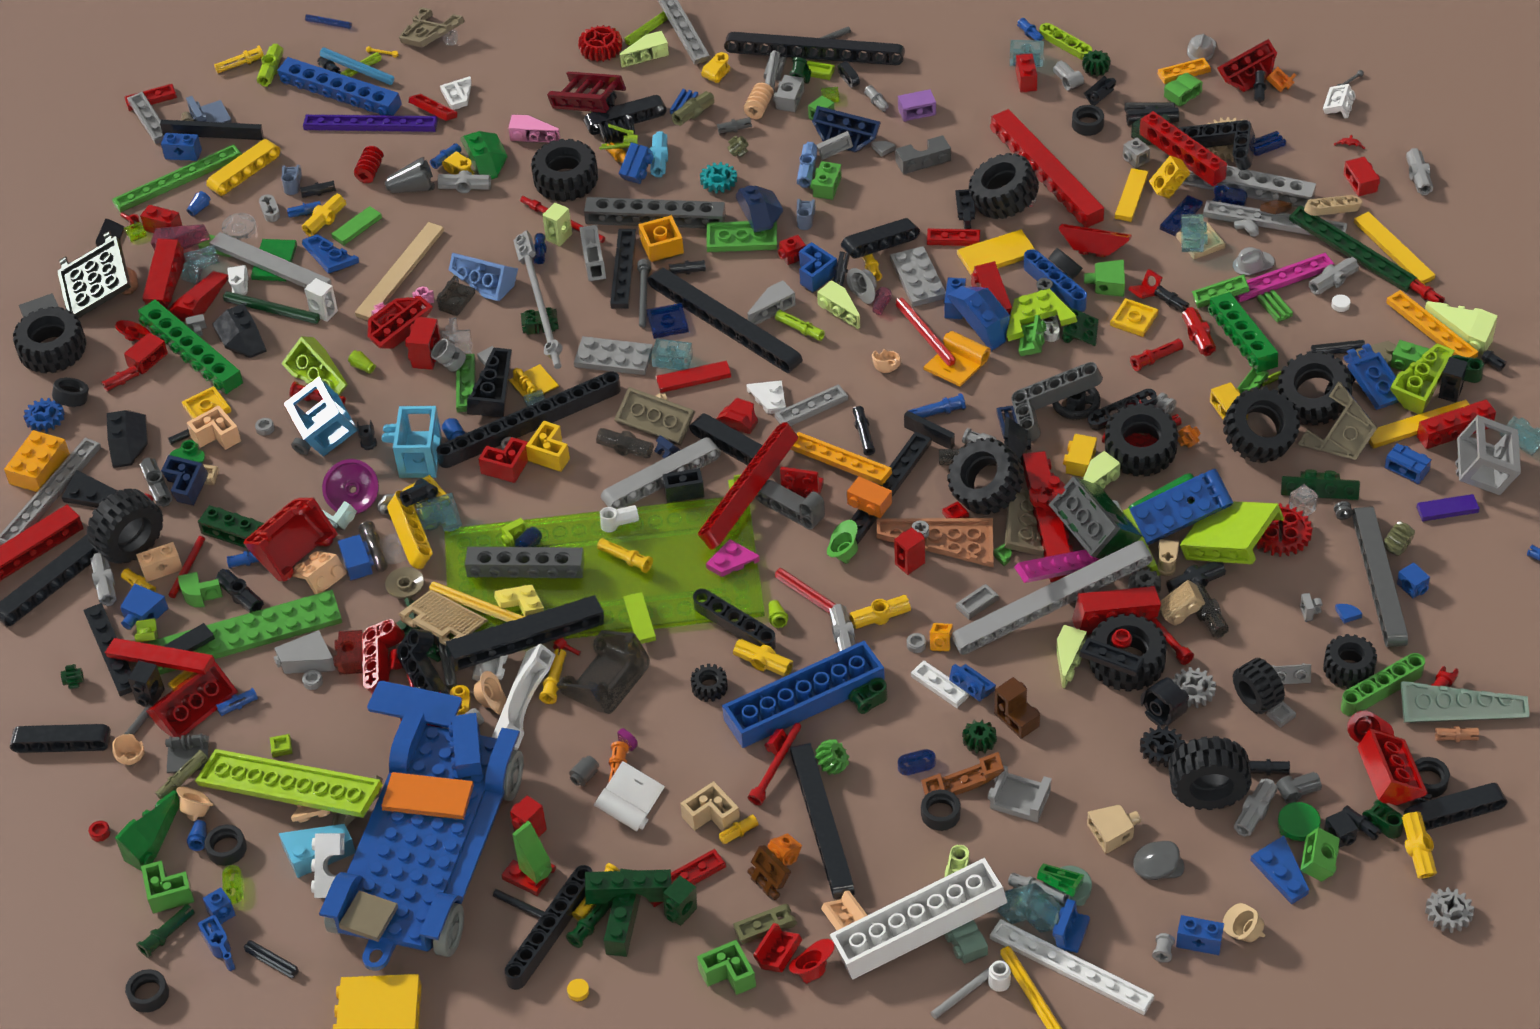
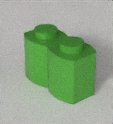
(1183, 89)

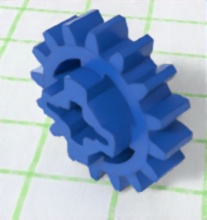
(44, 415)

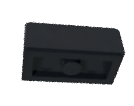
(109, 225)

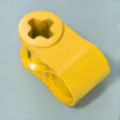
(716, 67)
(457, 163)

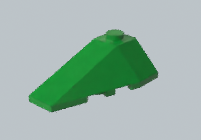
(143, 838)

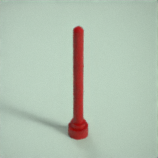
(1183, 654)
(757, 795)

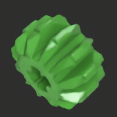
(832, 757)

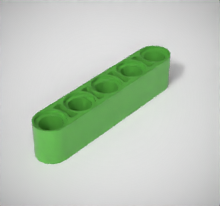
(1382, 684)

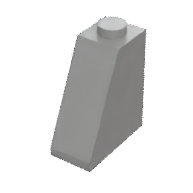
(304, 655)

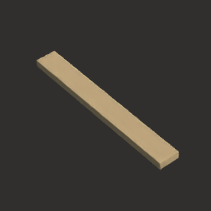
(400, 269)

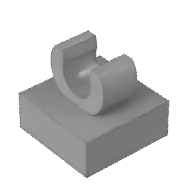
(196, 324)
(1310, 607)

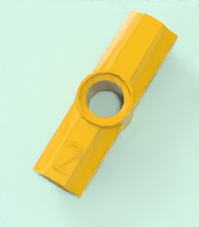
(323, 215)
(880, 611)
(763, 657)
(1419, 845)

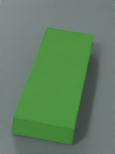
(356, 225)
(1236, 286)

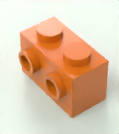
(869, 497)

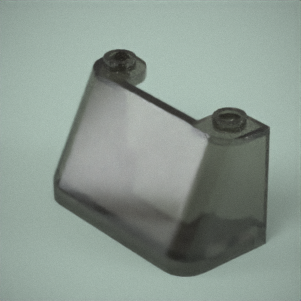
(611, 674)

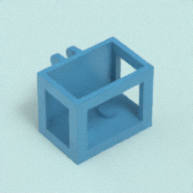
(325, 423)

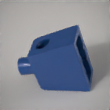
(142, 605)

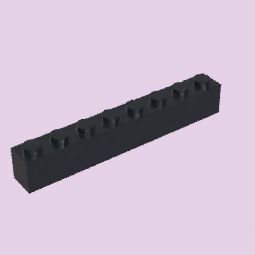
(524, 633)

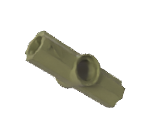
(693, 108)

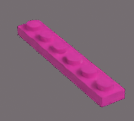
(1285, 276)
(1054, 565)

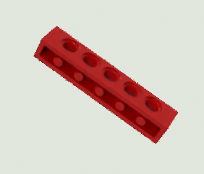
(1180, 145)

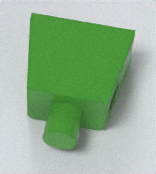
(1108, 278)

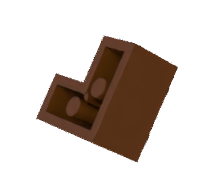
(1013, 708)

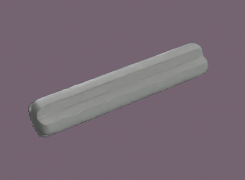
(772, 68)

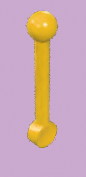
(393, 53)

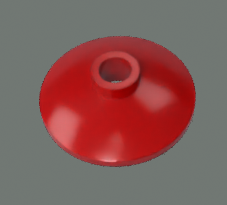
(131, 330)

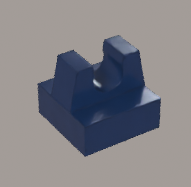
(665, 445)

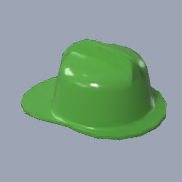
(843, 541)

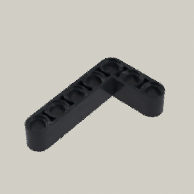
(1227, 133)

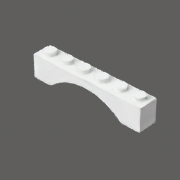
(530, 674)

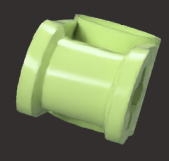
(957, 864)

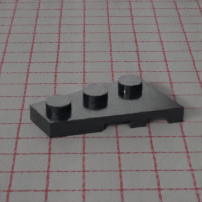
(86, 491)

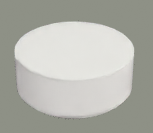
(1340, 303)

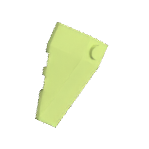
(1473, 326)

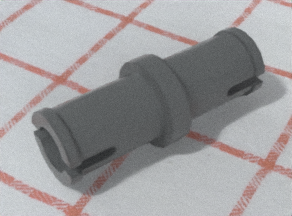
(734, 125)

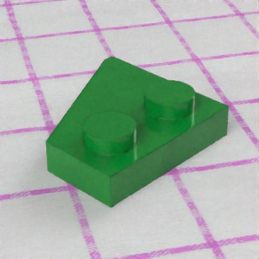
(1061, 879)

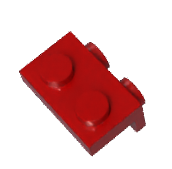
(776, 949)

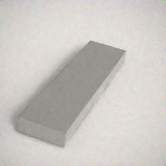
(147, 116)
(812, 406)

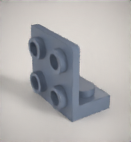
(208, 113)

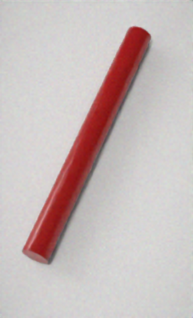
(187, 565)

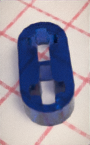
(916, 762)

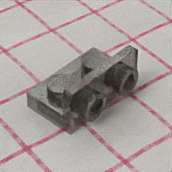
(454, 297)

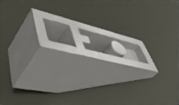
(775, 298)

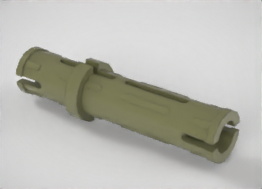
(182, 775)

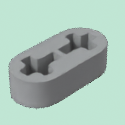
(272, 207)

